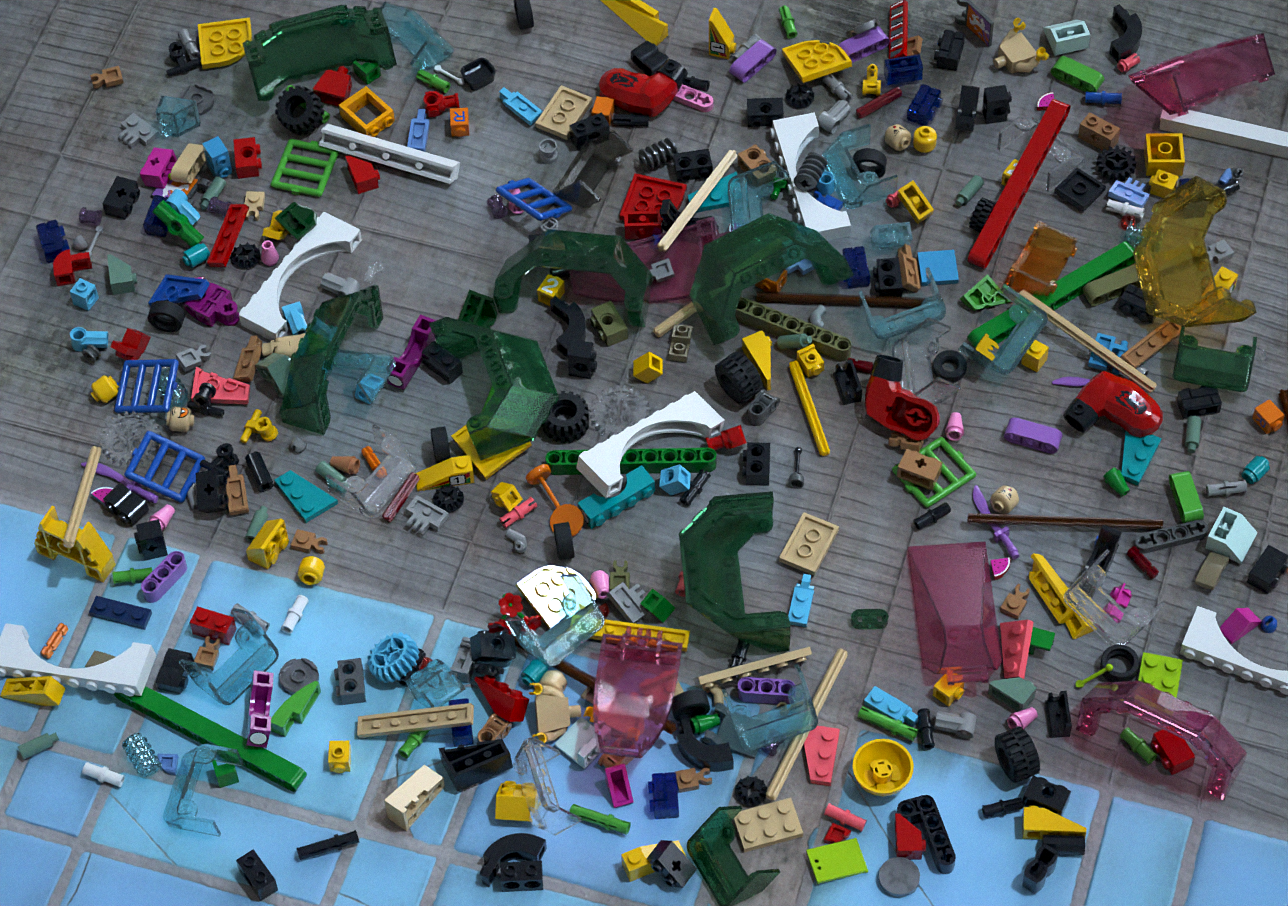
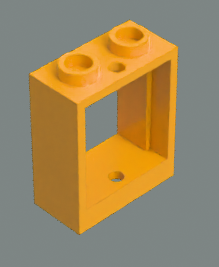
(360, 100)

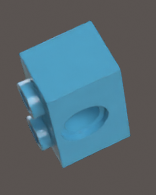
(217, 157)

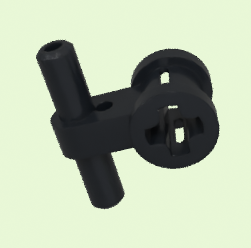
(180, 59)
(202, 401)
(222, 460)

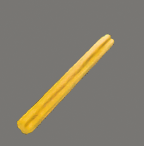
(809, 408)

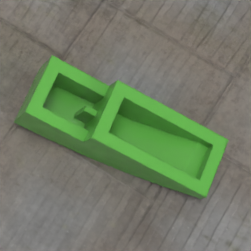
(295, 708)

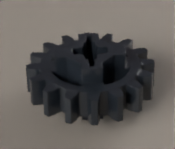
(1116, 163)

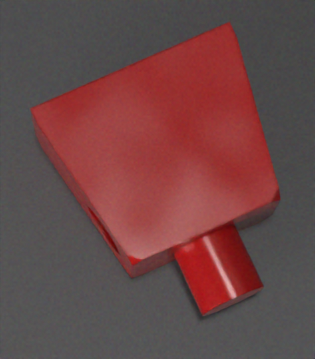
(334, 86)

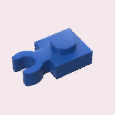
(829, 201)

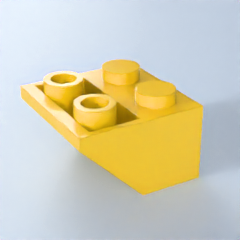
(268, 543)
(511, 802)

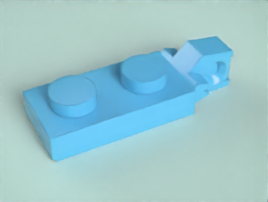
(520, 106)
(801, 602)
(890, 706)

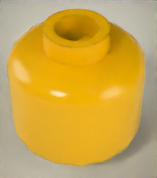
(924, 139)
(104, 389)
(311, 570)

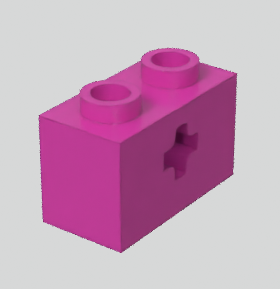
(158, 167)

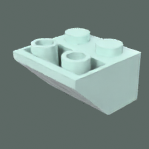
(1067, 36)
(1231, 535)

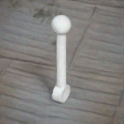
(461, 81)

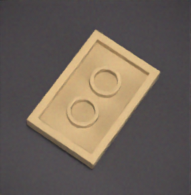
(563, 110)
(809, 543)
(767, 825)

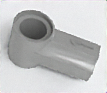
(831, 120)
(339, 285)
(961, 724)

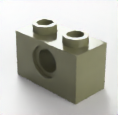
(608, 314)

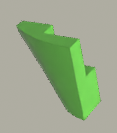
(983, 295)

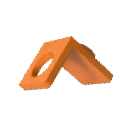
(772, 286)

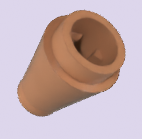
(346, 464)

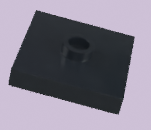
(1079, 189)

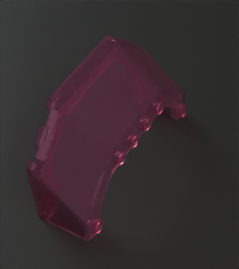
(1205, 73)
(1173, 715)

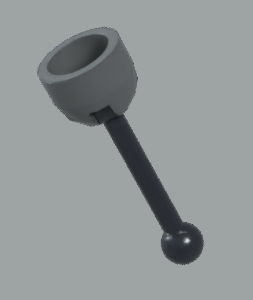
(796, 479)

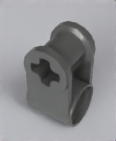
(763, 405)

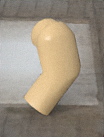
(716, 690)

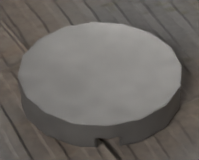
(862, 28)
(202, 95)
(297, 674)
(899, 877)

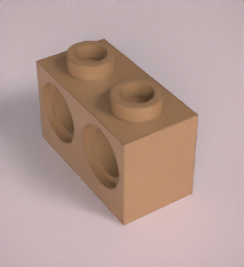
(752, 158)

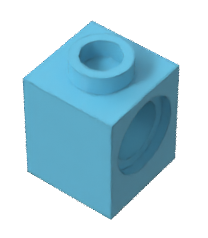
(84, 294)
(675, 480)

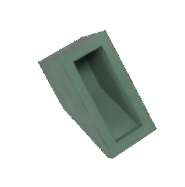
(121, 276)
(1013, 692)

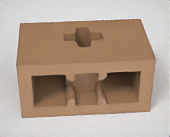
(1098, 132)
(919, 469)

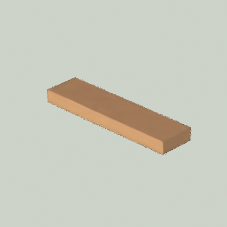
(1151, 344)

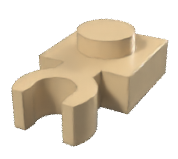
(255, 203)

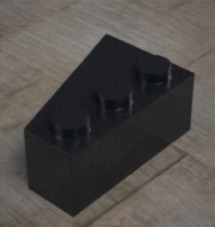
(476, 762)

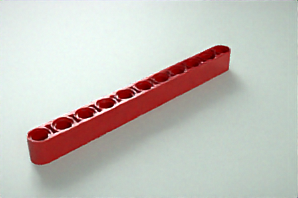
(1019, 183)

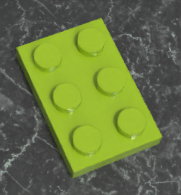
(1161, 672)

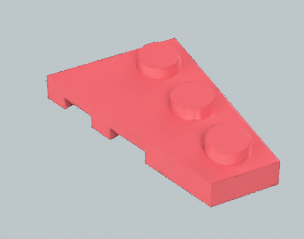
(227, 390)
(1015, 647)
(820, 754)

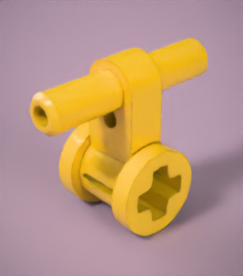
(871, 84)
(260, 426)

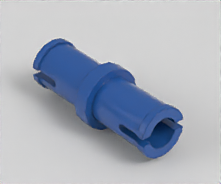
(1108, 98)

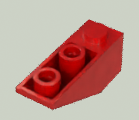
(504, 701)

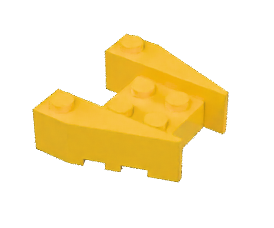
(87, 550)

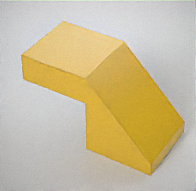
(275, 230)

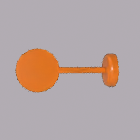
(562, 513)

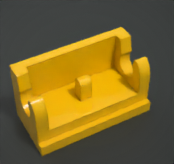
(984, 345)

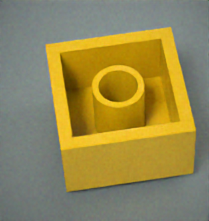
(1164, 152)

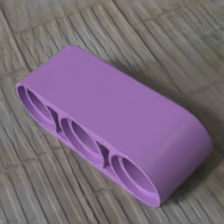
(865, 44)
(752, 60)
(1033, 435)
(165, 568)
(756, 687)

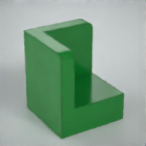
(367, 72)
(658, 605)
(1041, 639)
(225, 774)

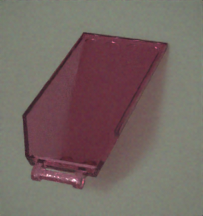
(955, 610)

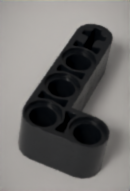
(931, 834)

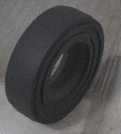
(954, 356)

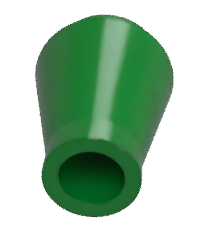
(1116, 481)
(701, 723)

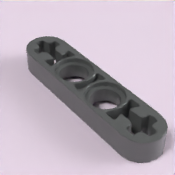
(1172, 539)

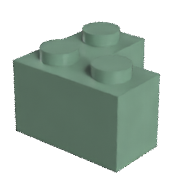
(275, 370)

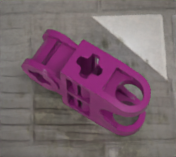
(214, 307)

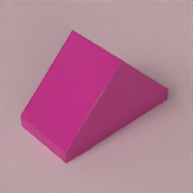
(1239, 624)
(618, 785)

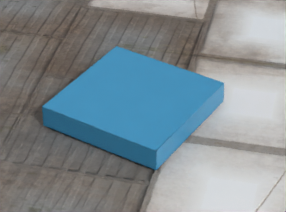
(941, 264)

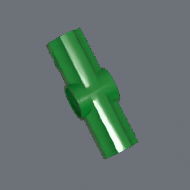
(170, 217)

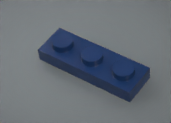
(120, 612)

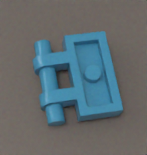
(1109, 343)

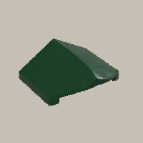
(297, 220)
(479, 309)

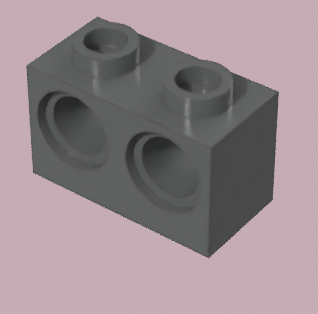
(350, 681)

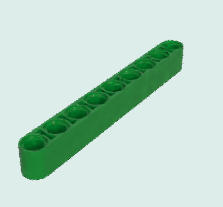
(640, 457)

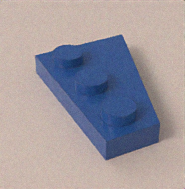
(179, 289)

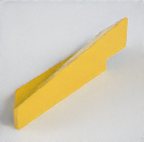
(640, 18)
(1052, 591)

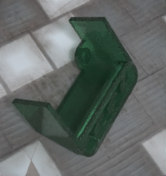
(1213, 366)
(718, 863)

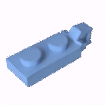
(419, 131)

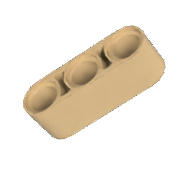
(188, 164)

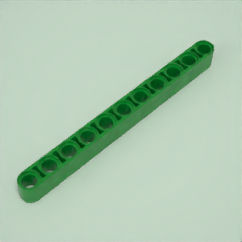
(1068, 289)
(208, 732)

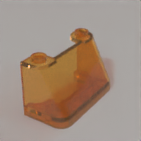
(1041, 260)

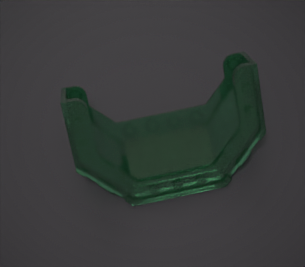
(316, 44)
(580, 253)
(751, 256)
(519, 379)
(306, 388)
(713, 571)

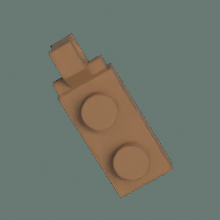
(908, 269)
(248, 358)
(236, 492)

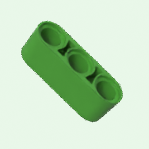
(1077, 74)
(1186, 496)

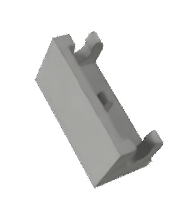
(463, 662)

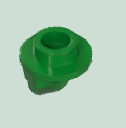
(777, 188)

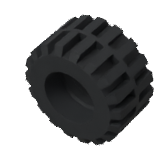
(290, 101)
(738, 377)
(567, 429)
(1017, 754)

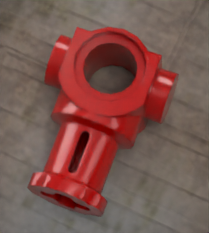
(437, 103)
(728, 439)

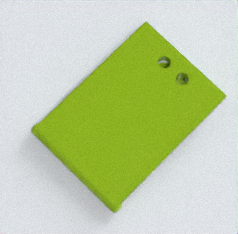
(837, 860)

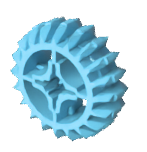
(393, 657)

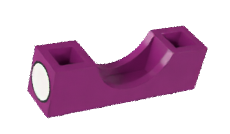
(412, 357)
(259, 706)

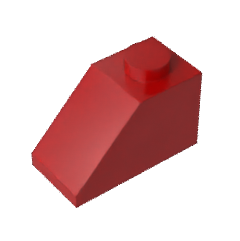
(362, 174)
(908, 839)

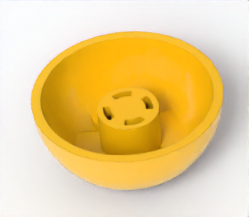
(882, 758)

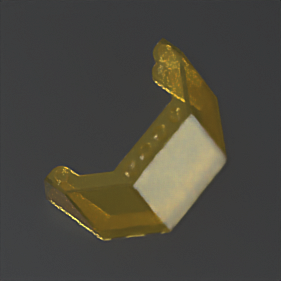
(1176, 263)

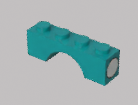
(599, 509)

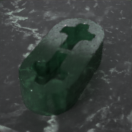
(869, 619)

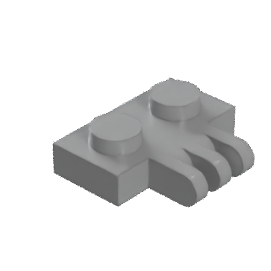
(137, 131)
(425, 515)
(628, 602)

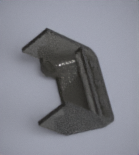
(589, 167)

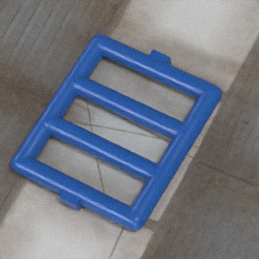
(537, 190)
(150, 407)
(165, 444)

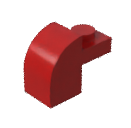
(67, 264)
(132, 345)

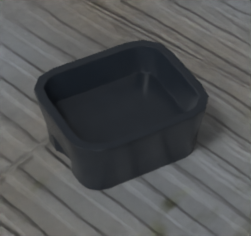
(478, 73)

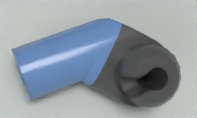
(1230, 174)

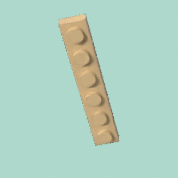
(761, 666)
(415, 720)

